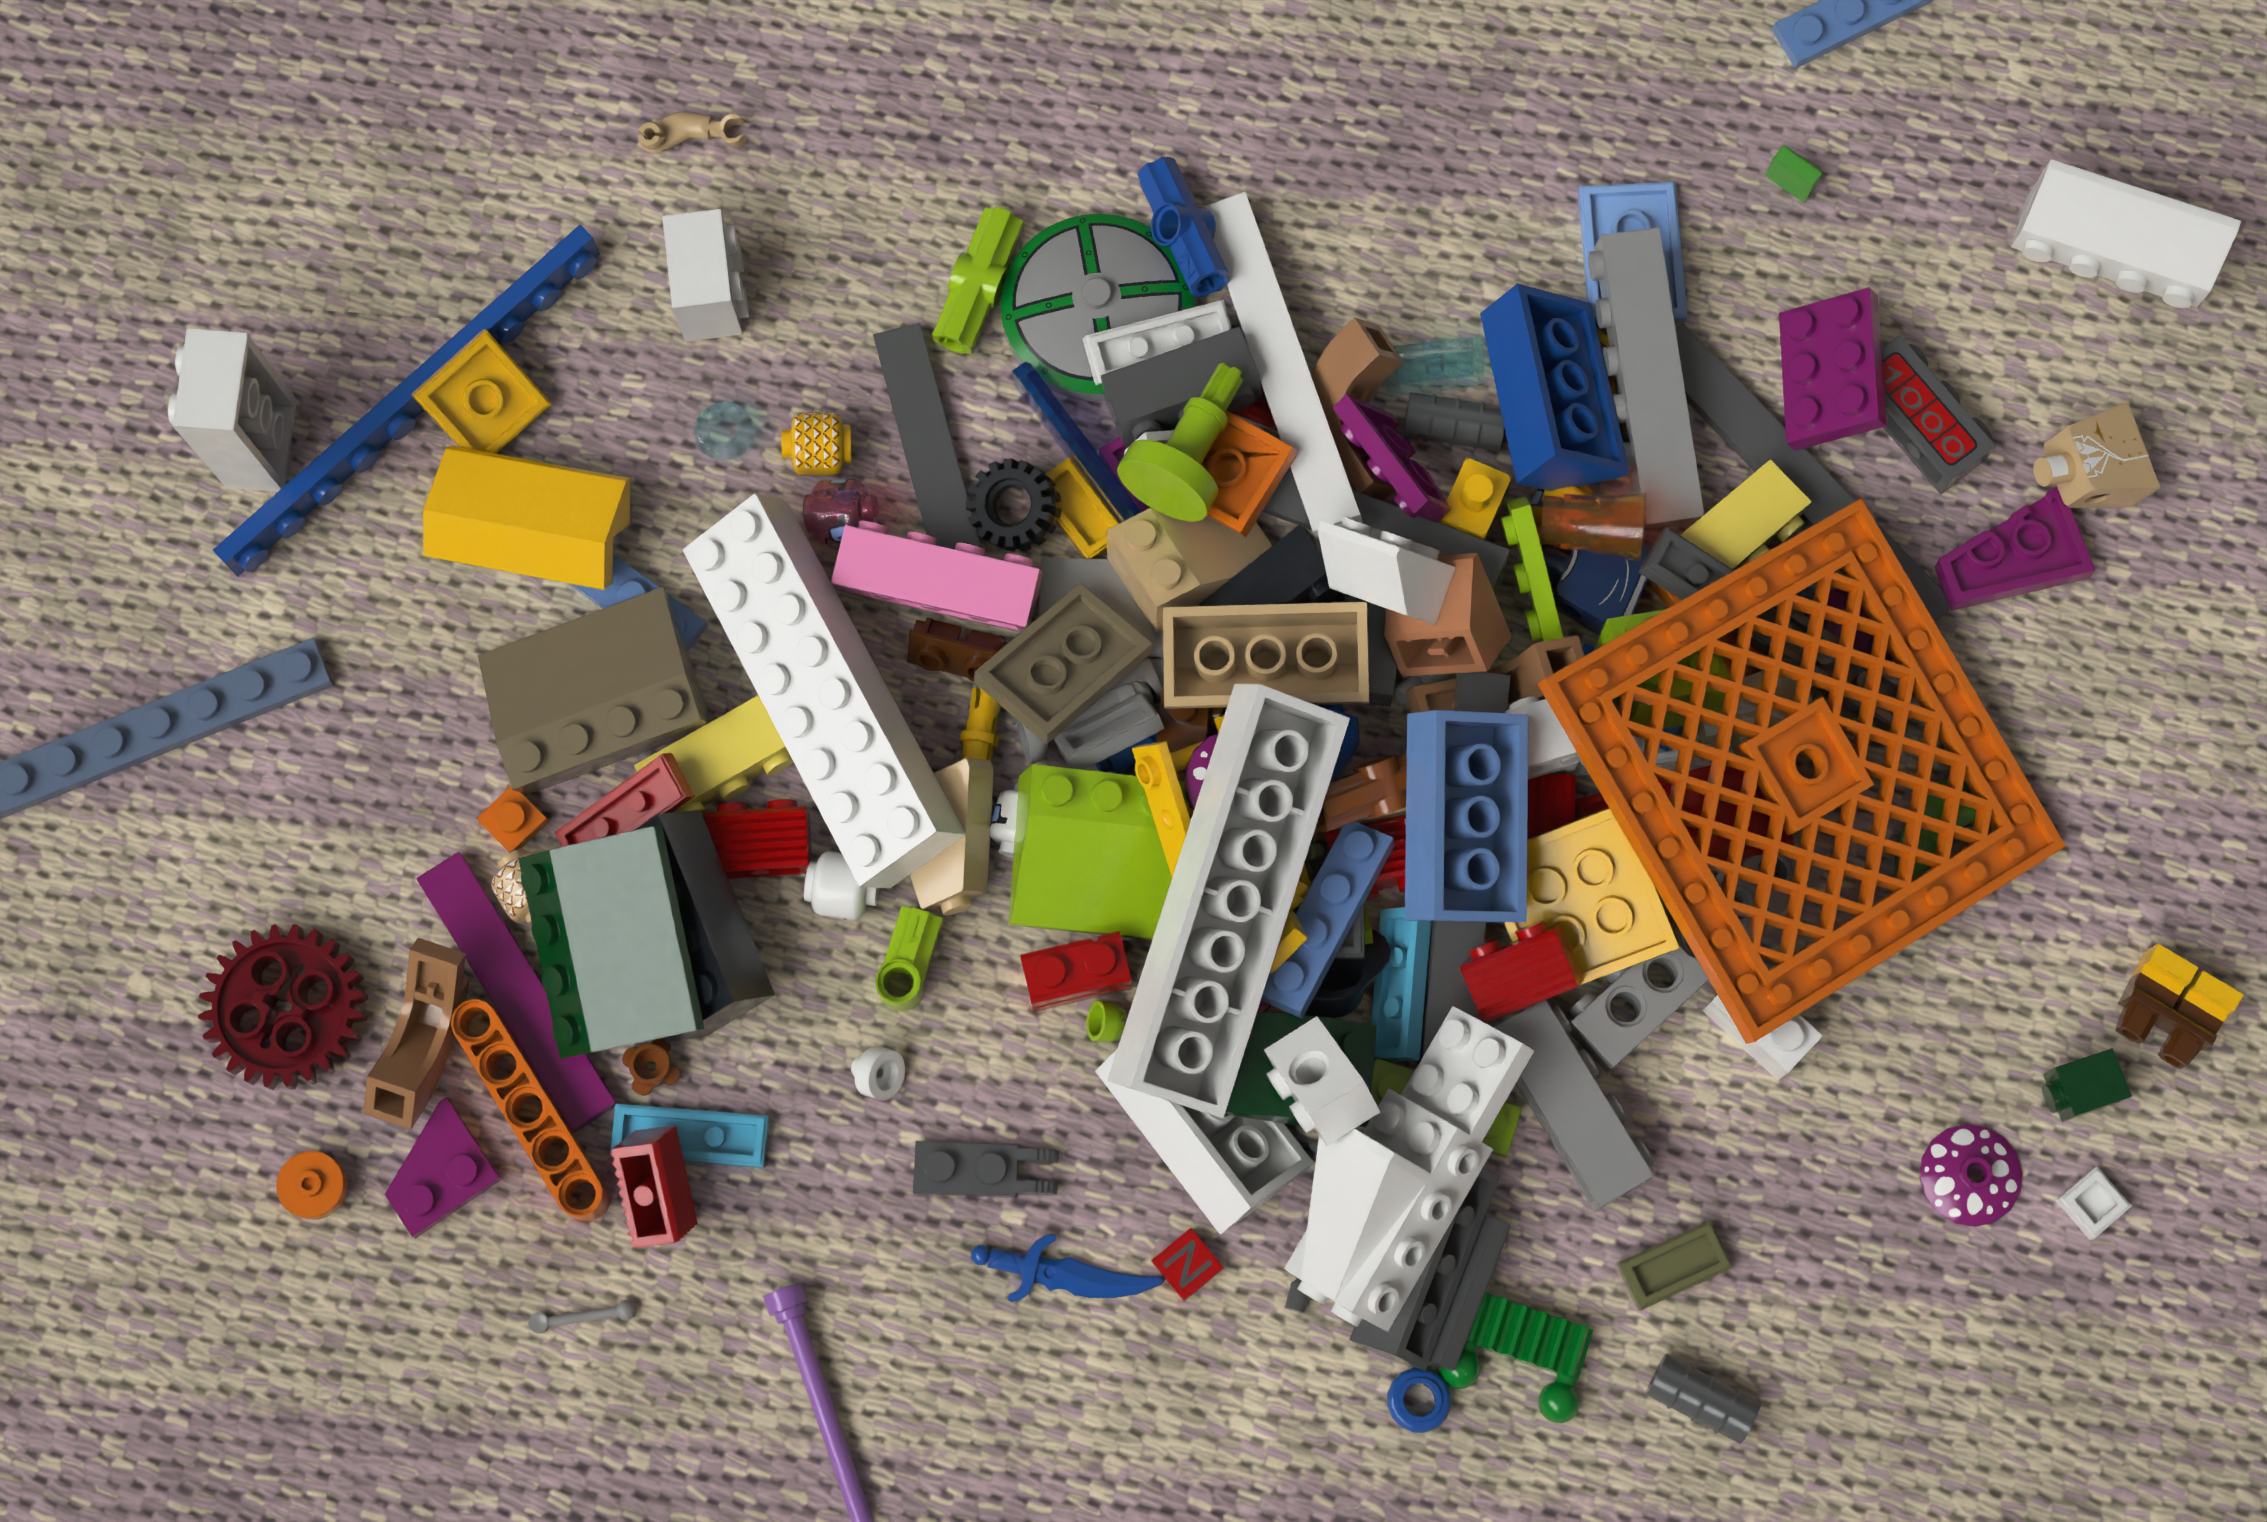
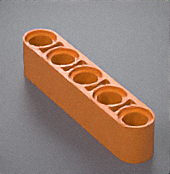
(509, 1097)

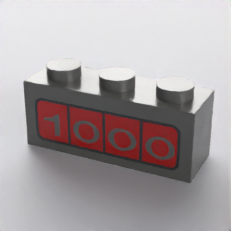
(1928, 418)

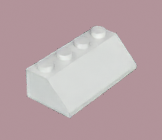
(2124, 234)
(1221, 1162)

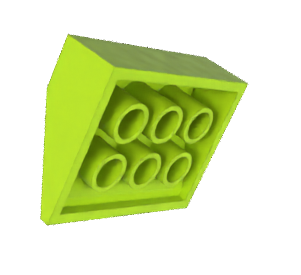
(1086, 854)

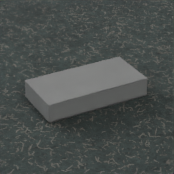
(1109, 732)

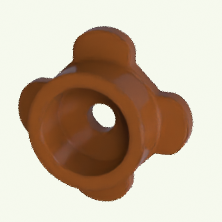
(637, 1060)

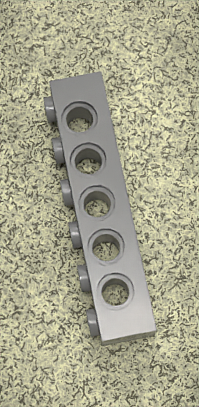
(1612, 1040)

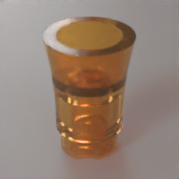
(1595, 523)

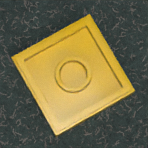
(481, 396)

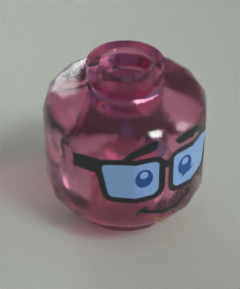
(836, 505)

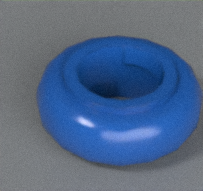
(1441, 1395)

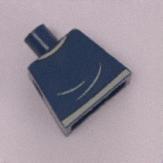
(1594, 585)

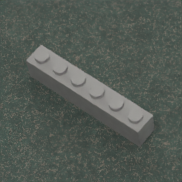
(1647, 375)

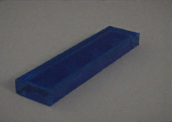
(1073, 441)

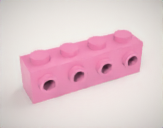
(936, 577)

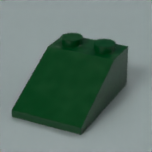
(1253, 1092)

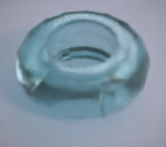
(726, 450)

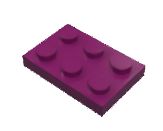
(1832, 369)

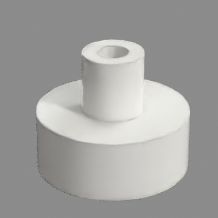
(878, 1072)

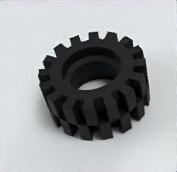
(993, 484)

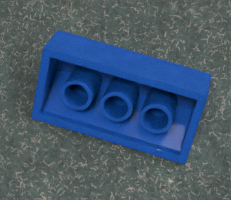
(1553, 390)

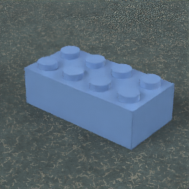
(1466, 817)

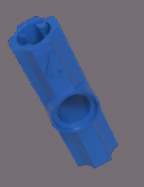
(1183, 227)

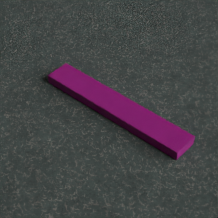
(514, 989)

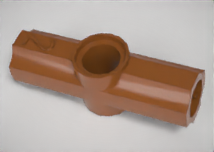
(1370, 791)

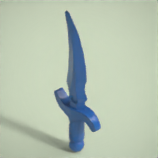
(1062, 1273)

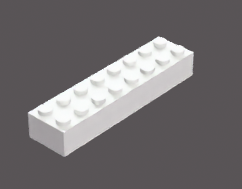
(823, 692)
(1229, 899)

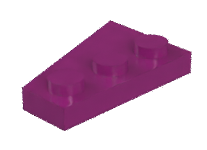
(1390, 457)

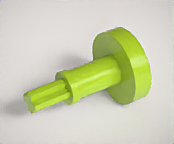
(1171, 473)

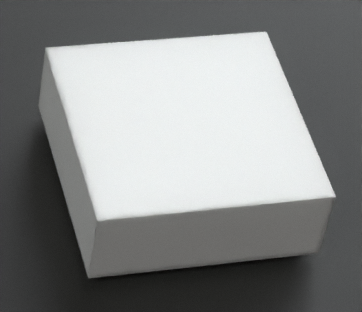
(2093, 1203)

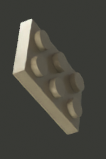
(1062, 663)

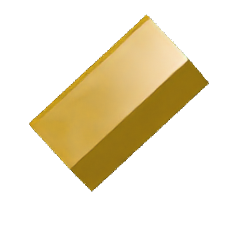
(525, 517)

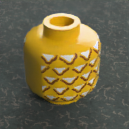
(817, 443)

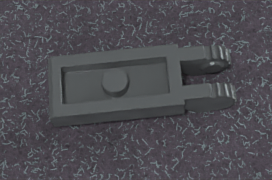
(978, 1169)

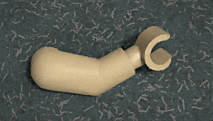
(681, 126)

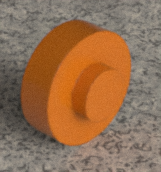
(312, 1185)

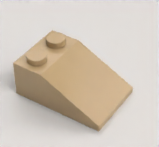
(1177, 560)

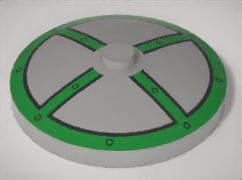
(1080, 282)

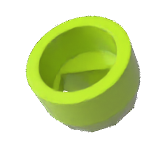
(1105, 1021)

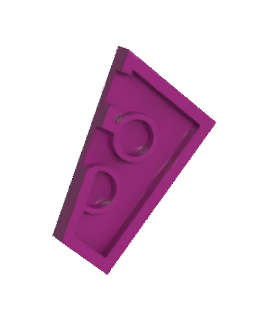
(2022, 555)

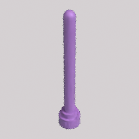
(789, 1309)

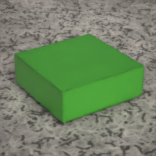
(1794, 173)

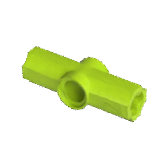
(977, 280)

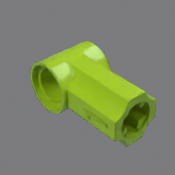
(909, 954)

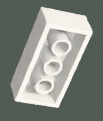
(233, 409)

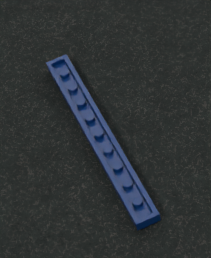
(396, 413)

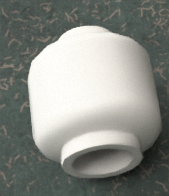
(834, 889)

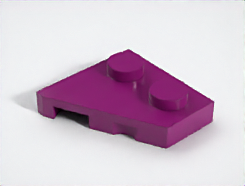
(440, 1172)

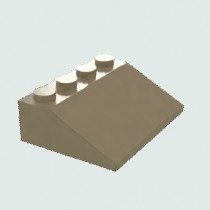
(591, 692)

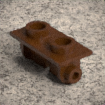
(937, 648)

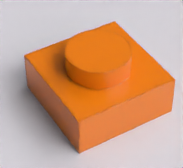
(512, 820)

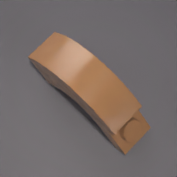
(1355, 365)
(1525, 670)
(422, 1038)

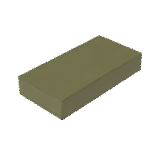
(1674, 1265)

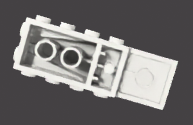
(1397, 1186)

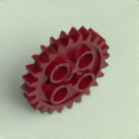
(242, 990)

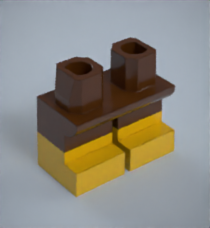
(2177, 1002)

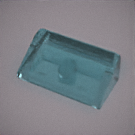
(1438, 366)

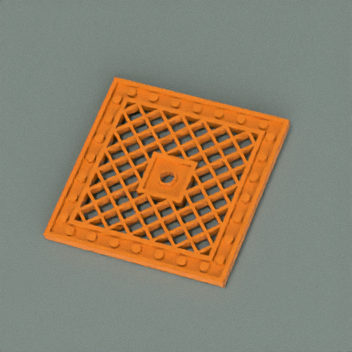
(1681, 870)

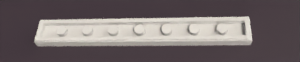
(1282, 365)

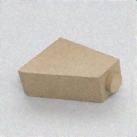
(962, 868)

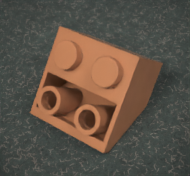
(1467, 631)

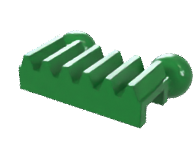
(1532, 1339)

